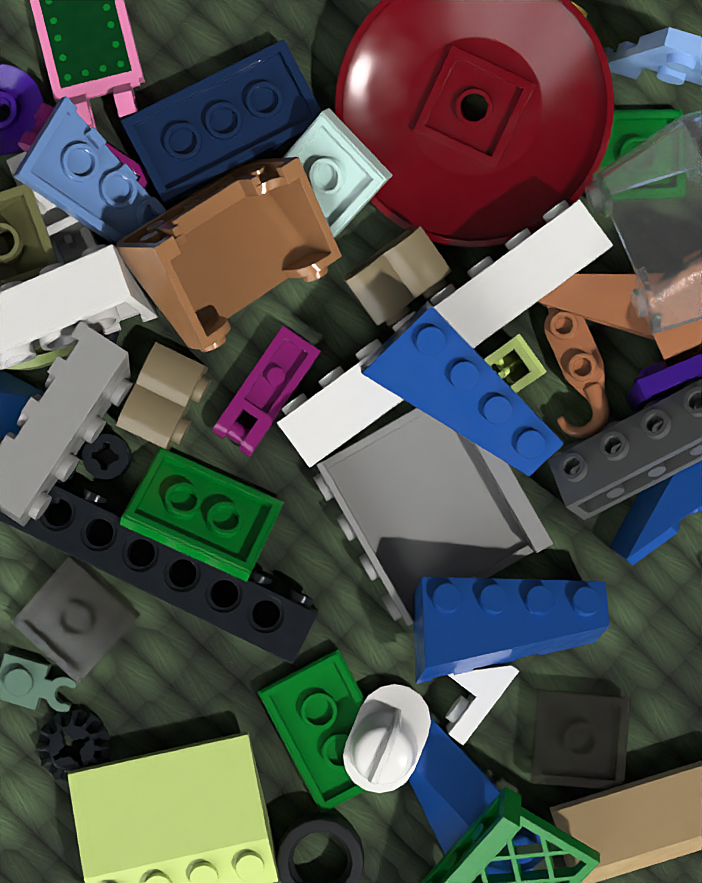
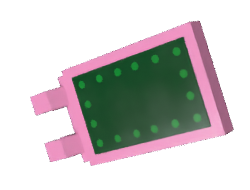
(89, 52)

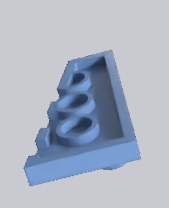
(84, 177)

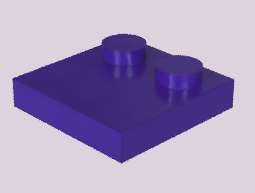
(662, 381)

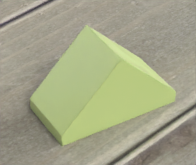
(516, 363)

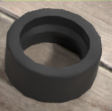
(325, 823)

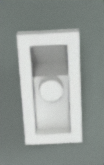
(486, 687)

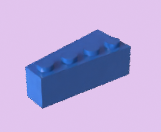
(452, 383)
(498, 620)

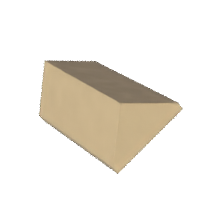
(637, 822)

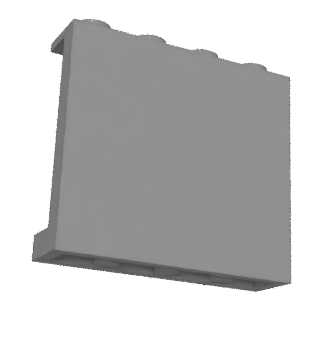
(428, 507)

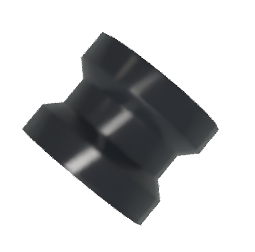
(116, 456)

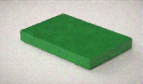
(202, 513)
(314, 718)

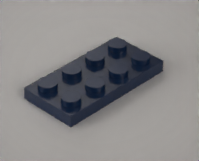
(222, 122)

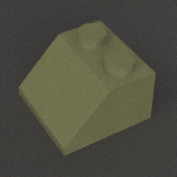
(23, 236)

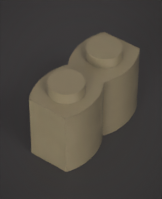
(397, 275)
(163, 397)

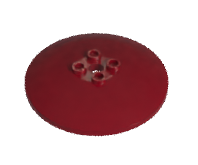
(488, 175)

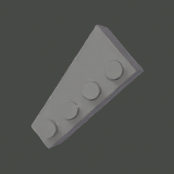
(60, 422)

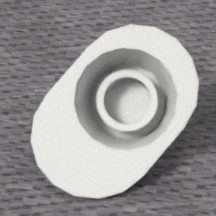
(387, 738)

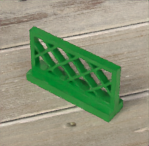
(487, 840)

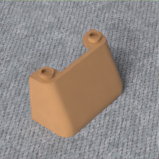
(230, 247)

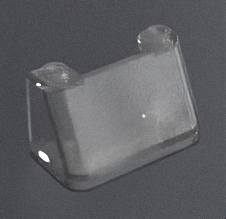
(658, 215)

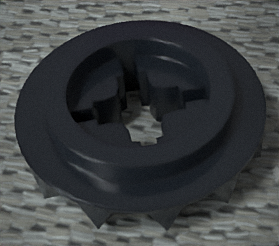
(78, 725)

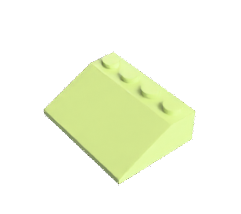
(175, 817)

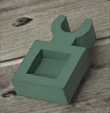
(27, 681)

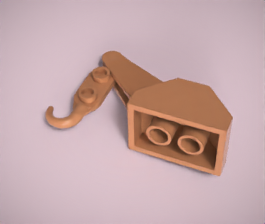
(609, 303)

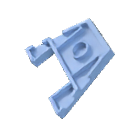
(669, 52)

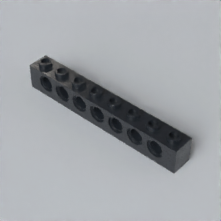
(116, 558)

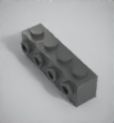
(632, 453)

